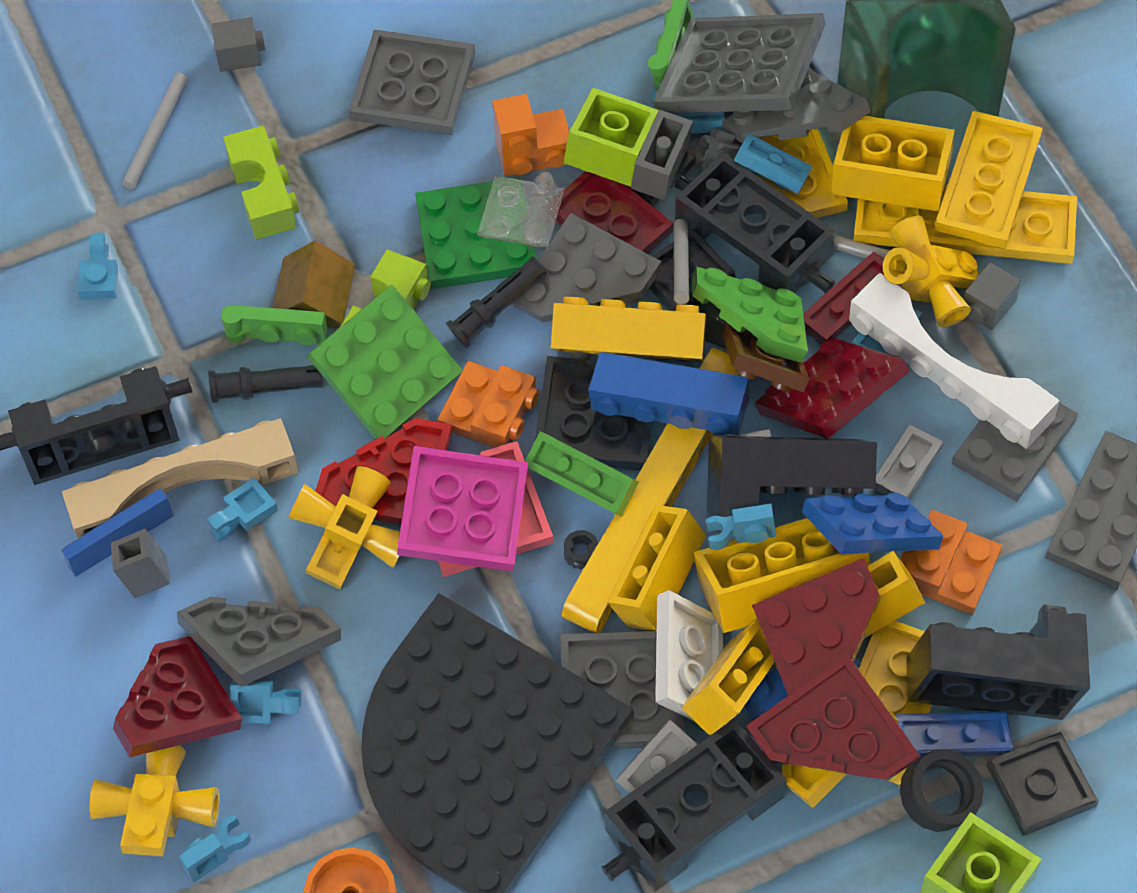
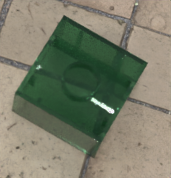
(926, 46)

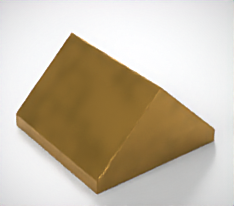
(315, 281)

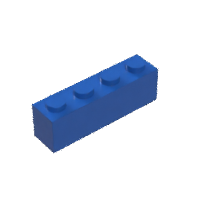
(669, 394)

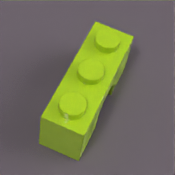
(254, 159)
(404, 273)

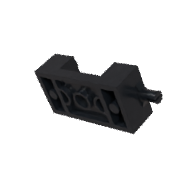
(785, 245)
(98, 436)
(661, 830)

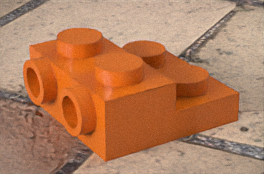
(490, 404)
(956, 570)

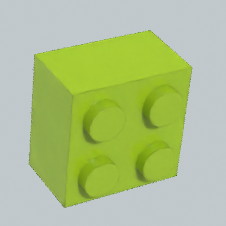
(608, 136)
(981, 862)

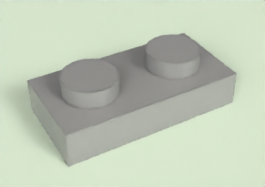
(908, 462)
(656, 755)

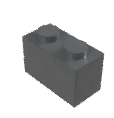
(661, 154)

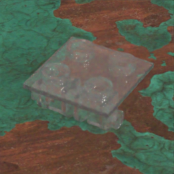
(522, 210)

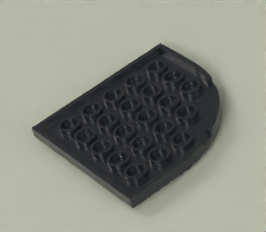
(479, 747)

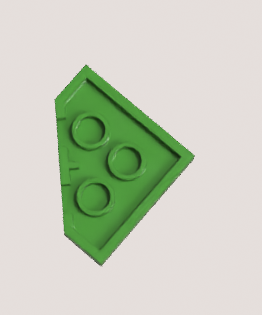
(767, 313)

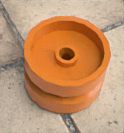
(350, 872)

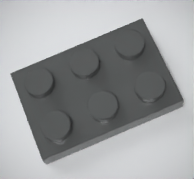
(1008, 464)

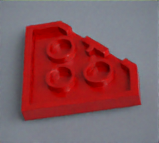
(390, 458)

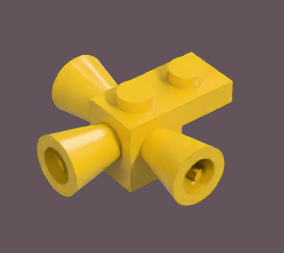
(930, 271)
(346, 527)
(154, 804)

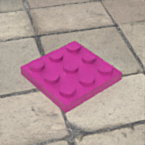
(462, 508)

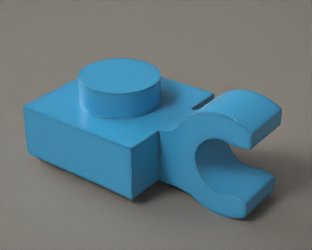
(99, 274)
(244, 506)
(747, 524)
(258, 702)
(210, 852)

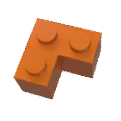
(527, 139)

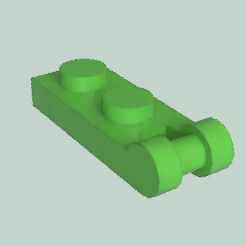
(675, 23)
(273, 324)

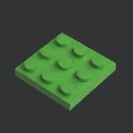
(384, 363)

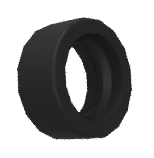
(965, 775)

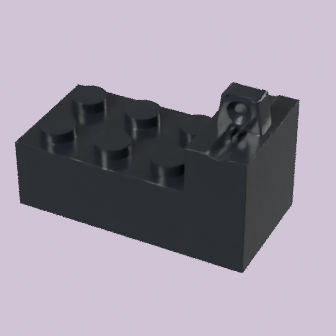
(751, 464)
(998, 672)

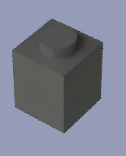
(237, 44)
(991, 295)
(140, 563)

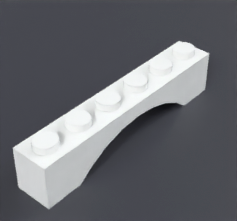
(1010, 404)

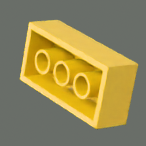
(629, 331)
(752, 572)

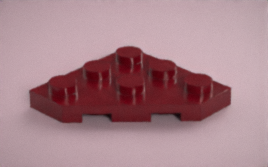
(818, 622)
(174, 701)
(835, 727)

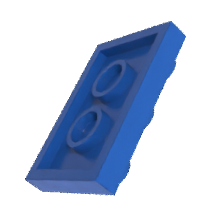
(872, 523)

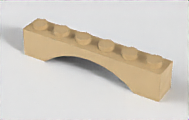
(248, 454)

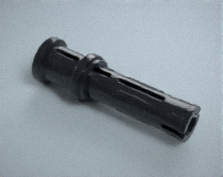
(484, 311)
(246, 382)

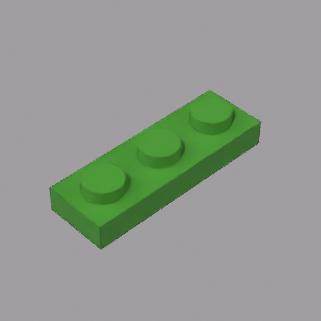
(581, 473)

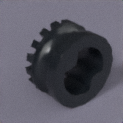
(575, 538)

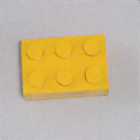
(893, 162)

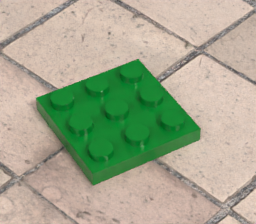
(451, 242)

